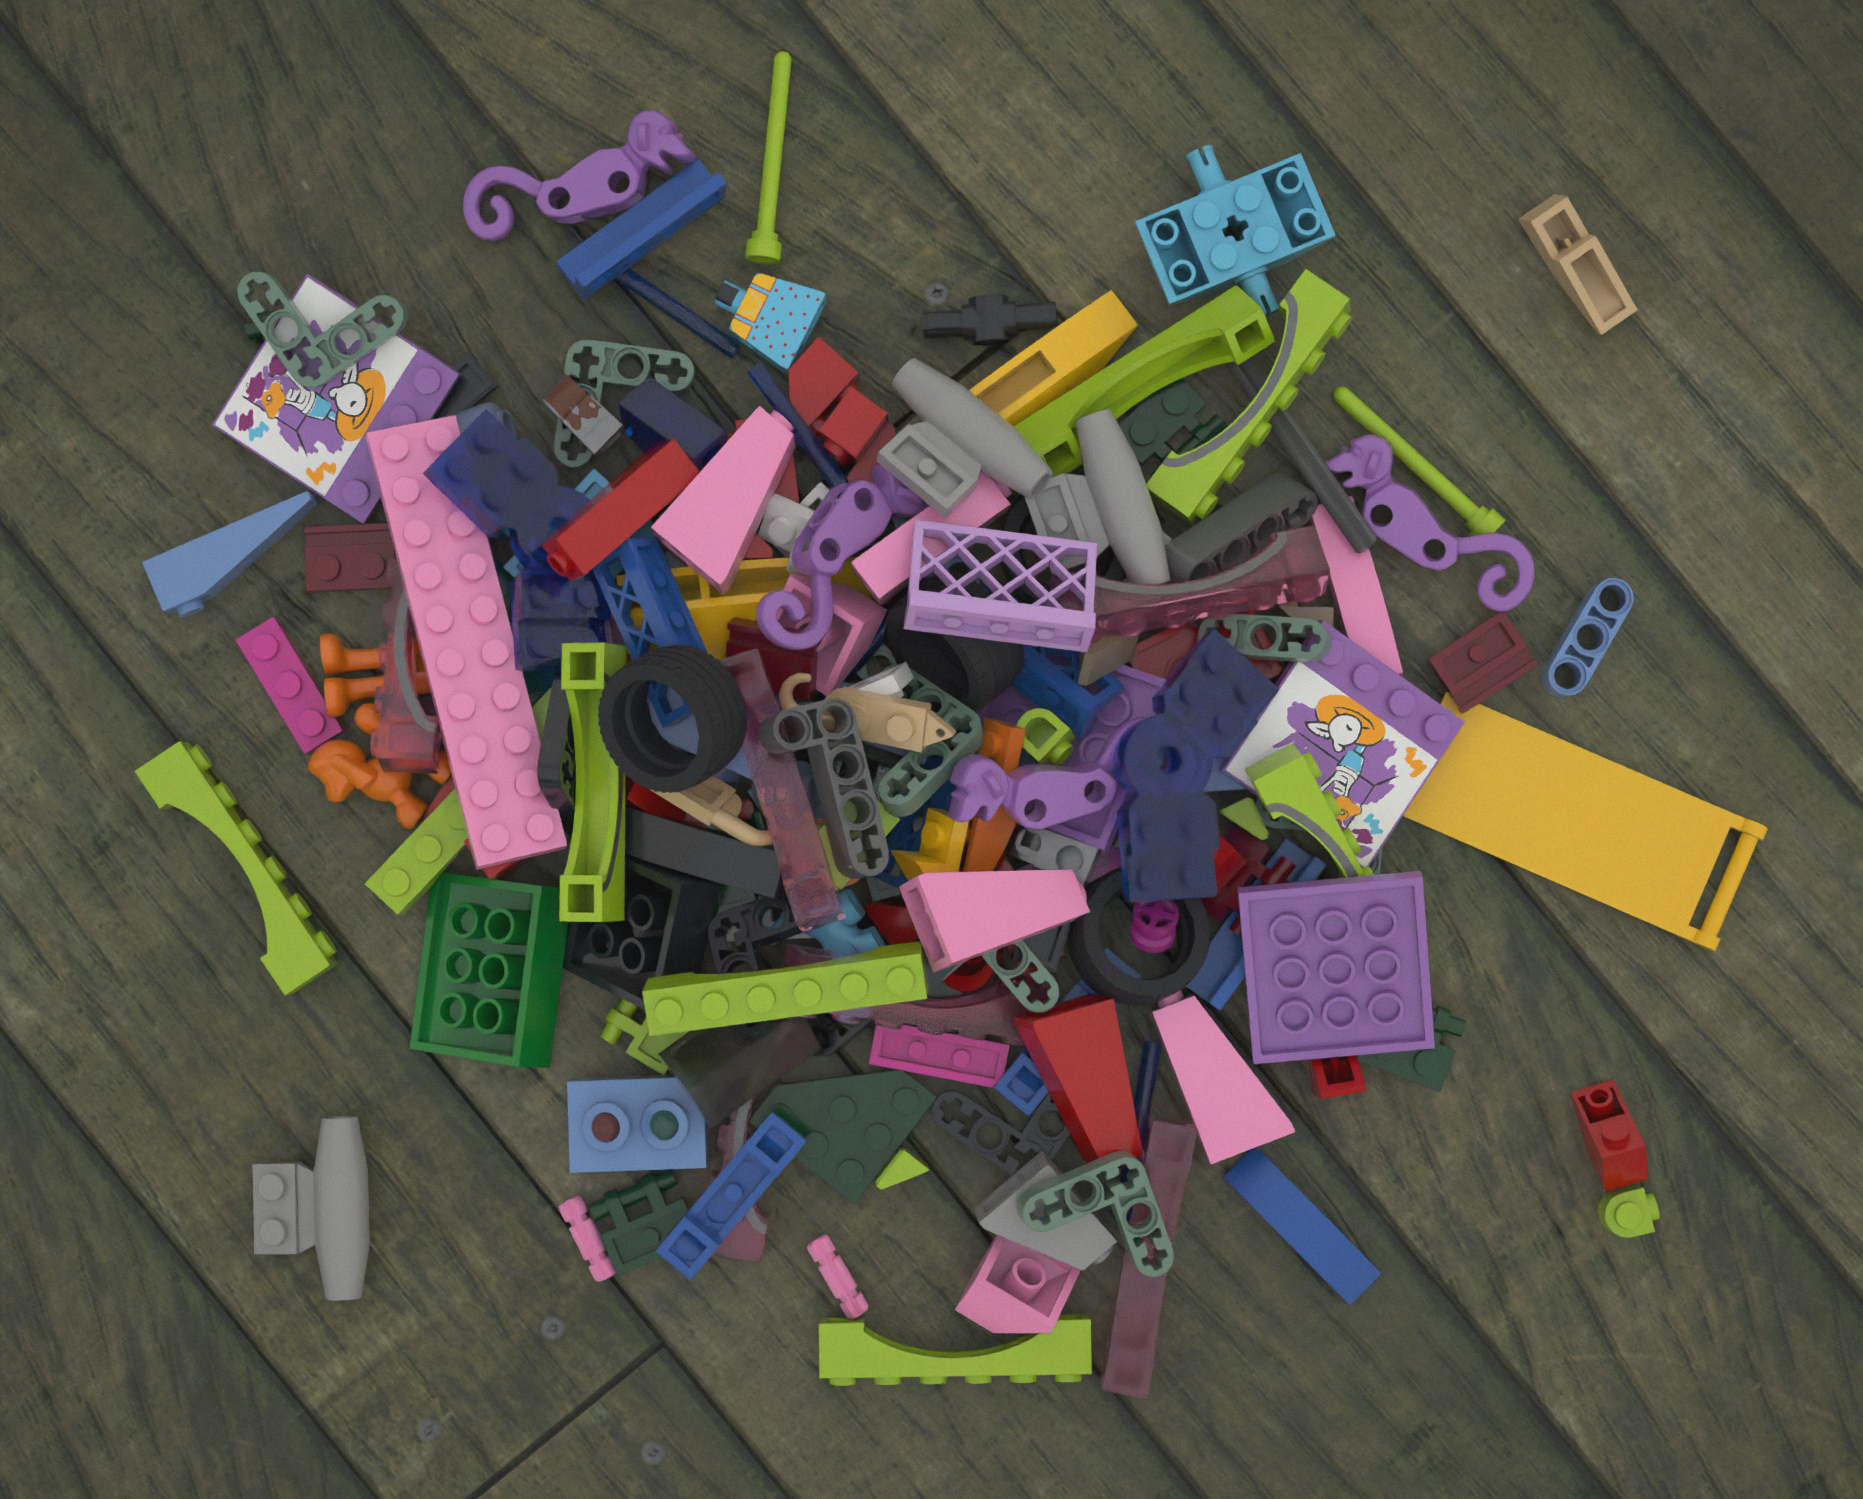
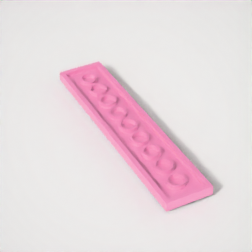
(465, 650)

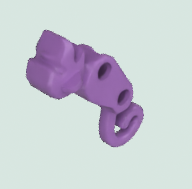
(589, 183)
(1415, 524)
(835, 534)
(1054, 789)

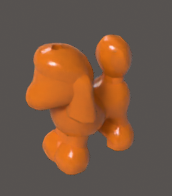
(344, 767)

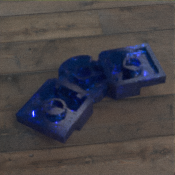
(516, 494)
(1169, 820)

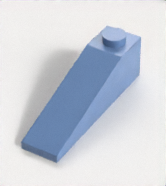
(209, 563)

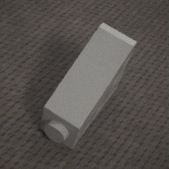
(1075, 1243)

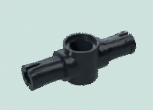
(989, 320)

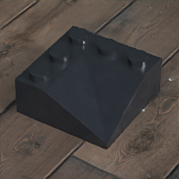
(660, 933)

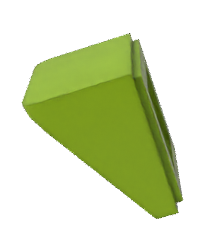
(1246, 816)
(899, 1168)

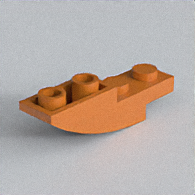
(989, 839)

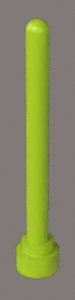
(764, 244)
(1478, 519)

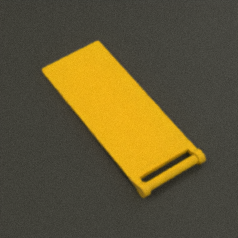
(1584, 822)

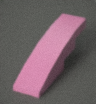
(1356, 592)

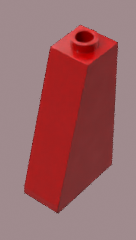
(620, 509)
(1085, 1072)

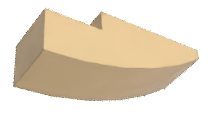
(1578, 263)

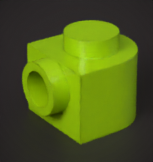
(1046, 737)
(1628, 1211)

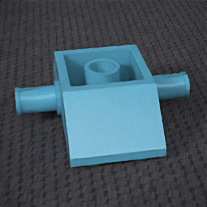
(1272, 209)

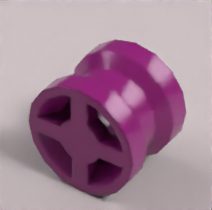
(1145, 919)

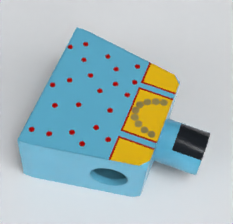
(772, 317)

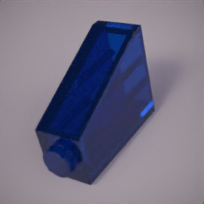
(657, 415)

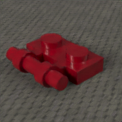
(1256, 855)

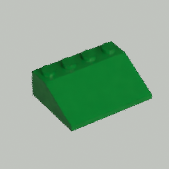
(490, 971)

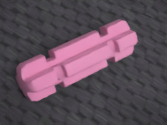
(587, 1238)
(837, 1276)

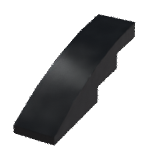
(701, 852)

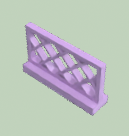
(1000, 615)

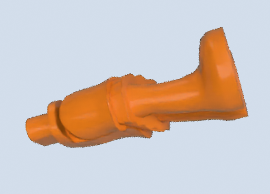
(341, 660)

